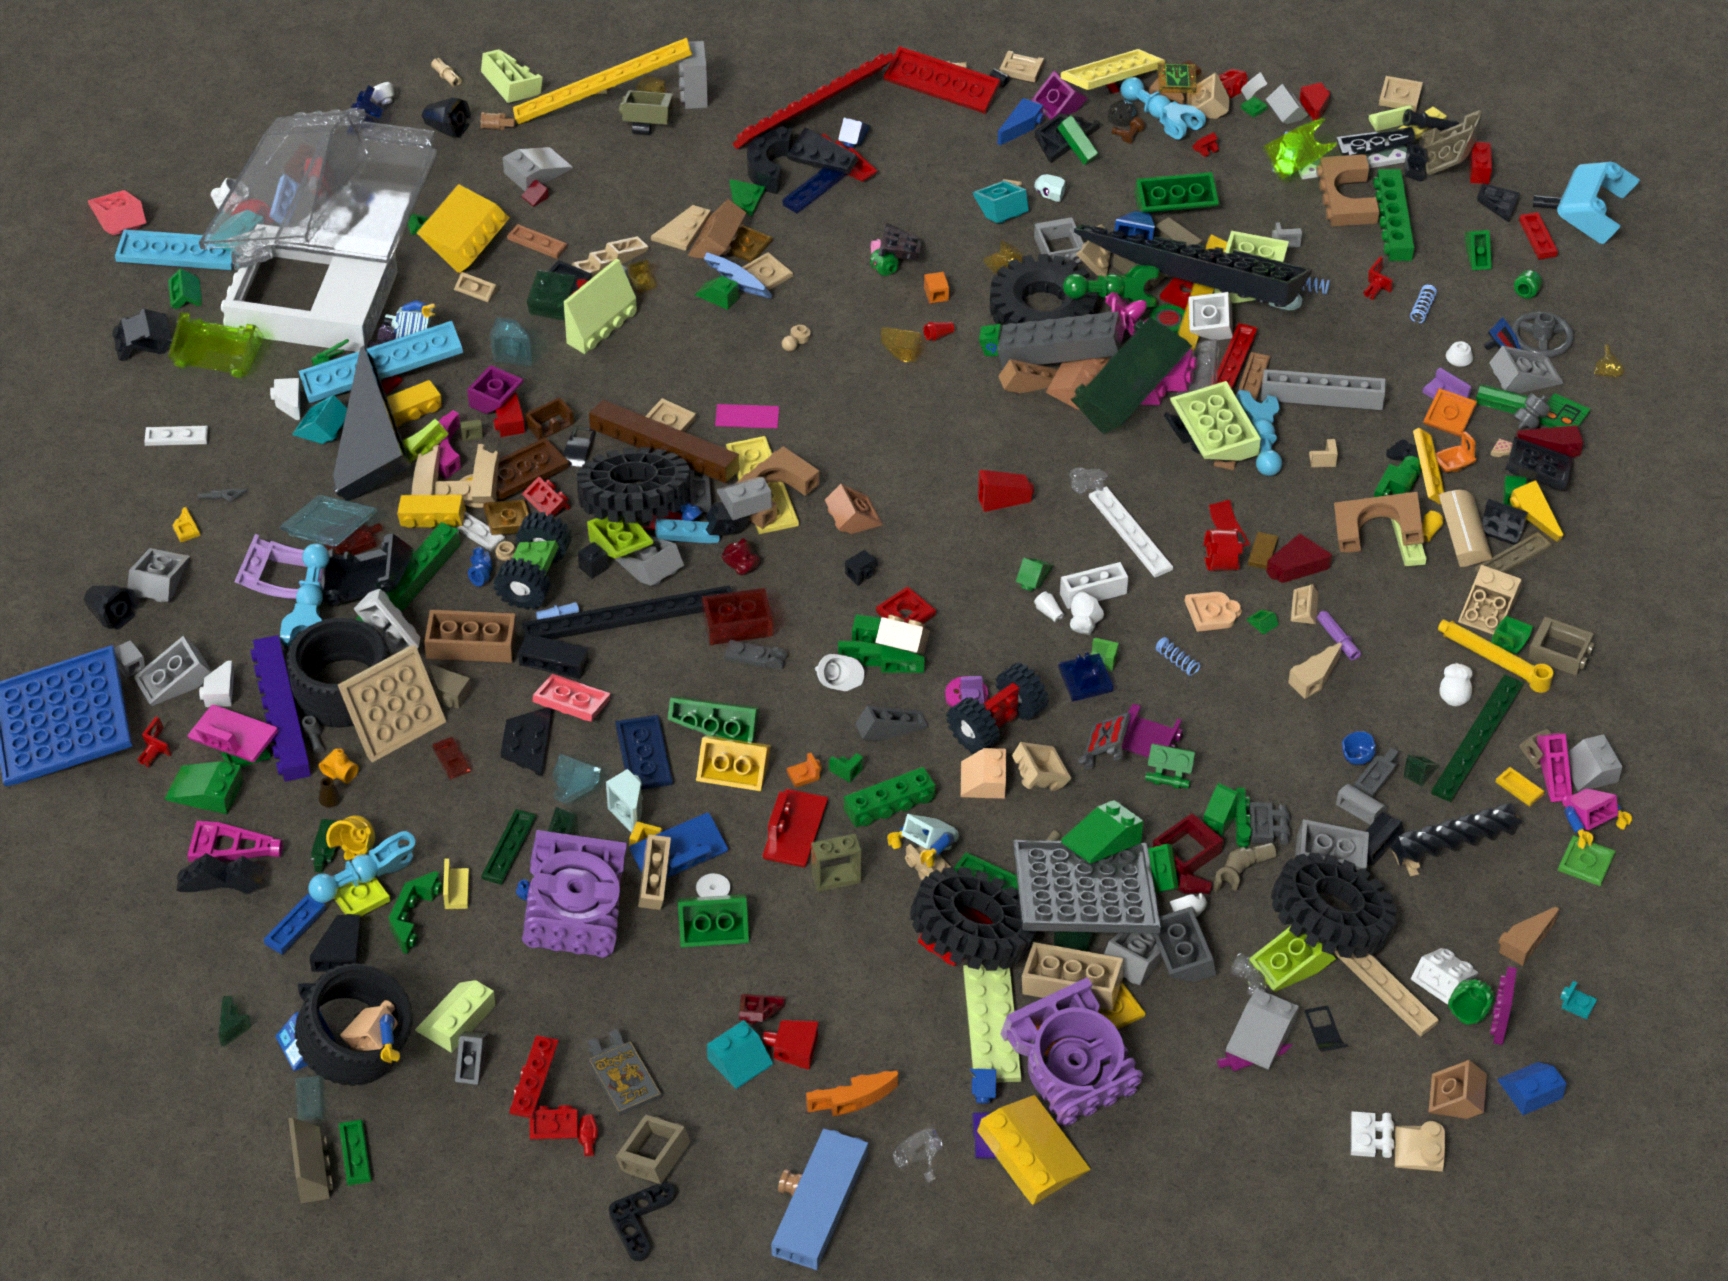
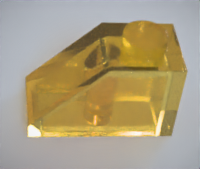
(901, 343)

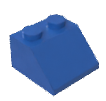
(1533, 1086)

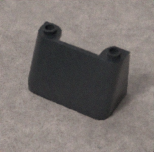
(355, 576)

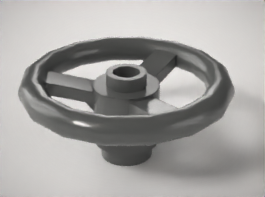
(1542, 331)

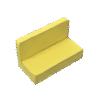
(455, 887)

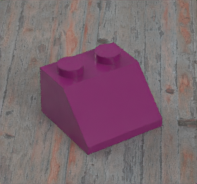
(1059, 96)
(492, 389)

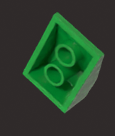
(206, 786)
(1104, 832)

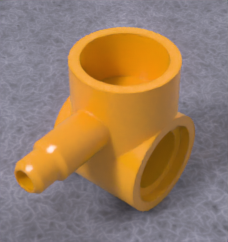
(339, 766)

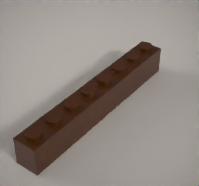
(646, 432)

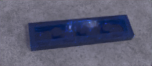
(812, 189)

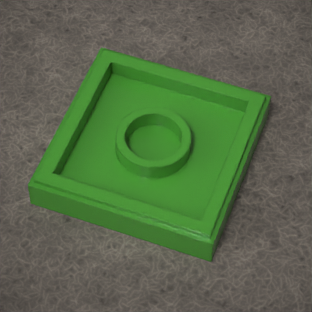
(1587, 863)

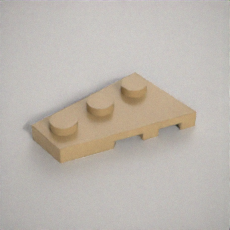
(682, 229)
(1095, 257)

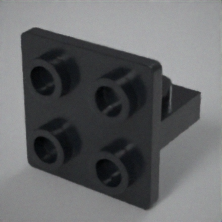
(1504, 522)

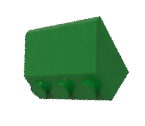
(713, 920)

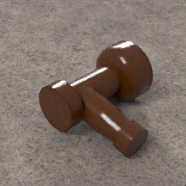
(1136, 125)

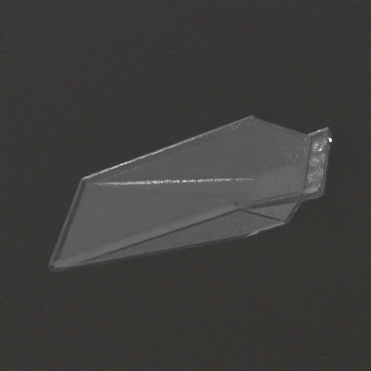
(291, 181)
(382, 198)

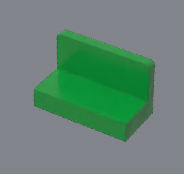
(183, 288)

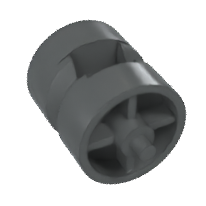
(1534, 409)

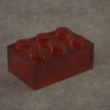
(737, 616)

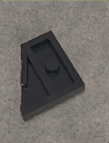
(1498, 200)

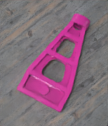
(206, 835)

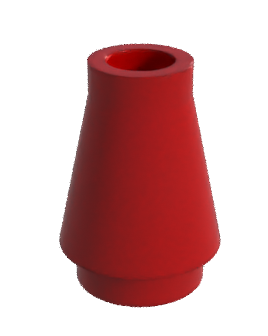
(937, 330)

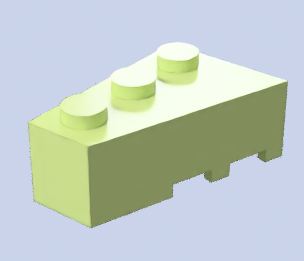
(510, 78)

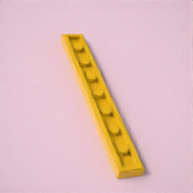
(1198, 289)

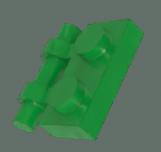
(1172, 759)

